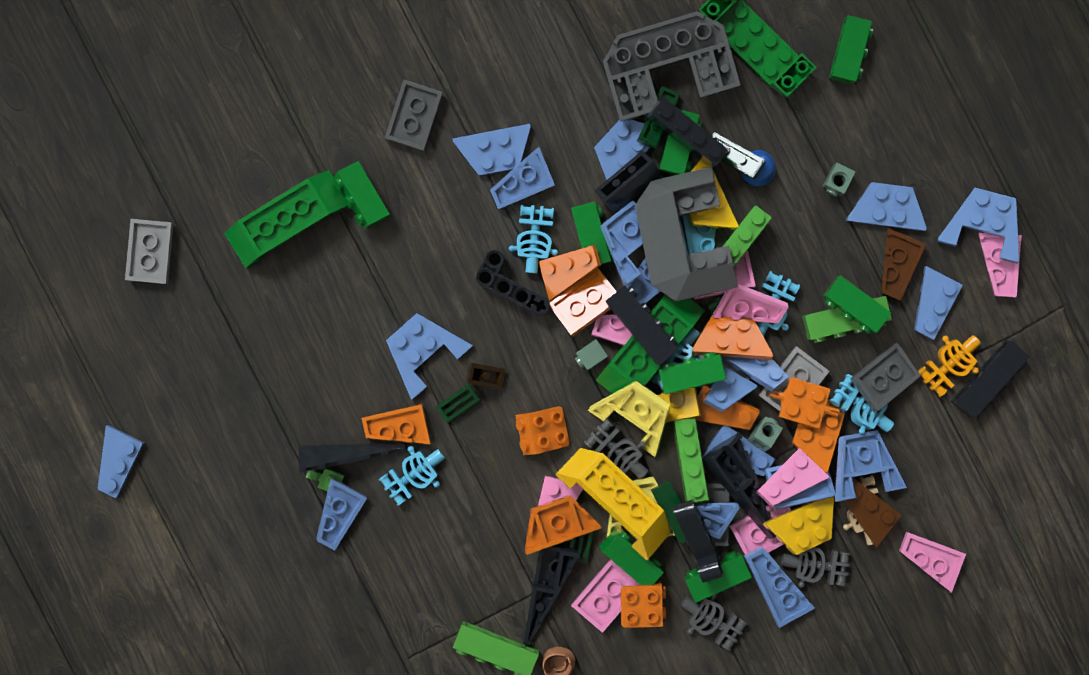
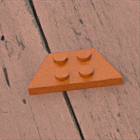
(732, 339)
(821, 442)
(557, 523)

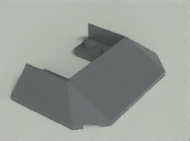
(662, 46)
(663, 238)

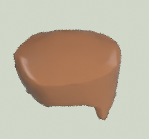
(558, 661)

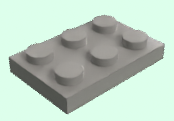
(149, 251)
(798, 366)

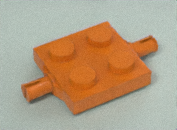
(804, 402)

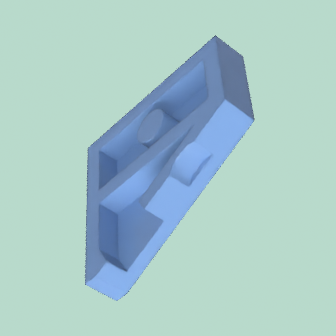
(728, 391)
(717, 516)

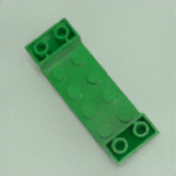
(759, 45)
(285, 217)
(632, 360)

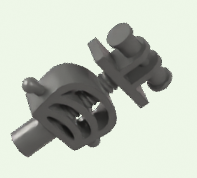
(632, 464)
(802, 564)
(708, 617)

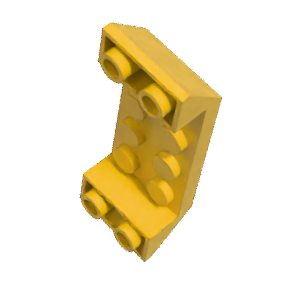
(618, 497)

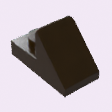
(485, 375)

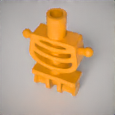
(960, 351)

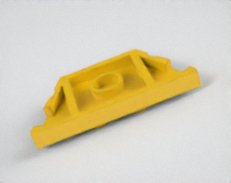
(715, 217)
(804, 525)

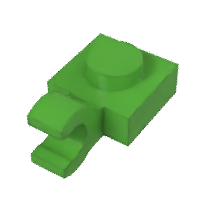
(324, 478)

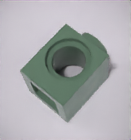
(846, 175)
(590, 355)
(758, 438)

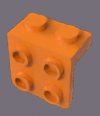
(542, 430)
(643, 605)

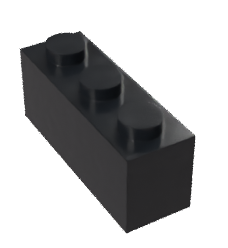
(628, 182)

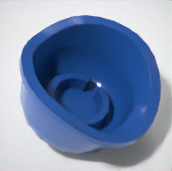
(767, 172)

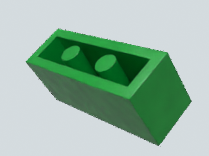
(851, 50)
(675, 155)
(360, 195)
(589, 231)
(856, 305)
(692, 373)
(620, 551)
(734, 572)

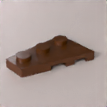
(899, 263)
(872, 513)

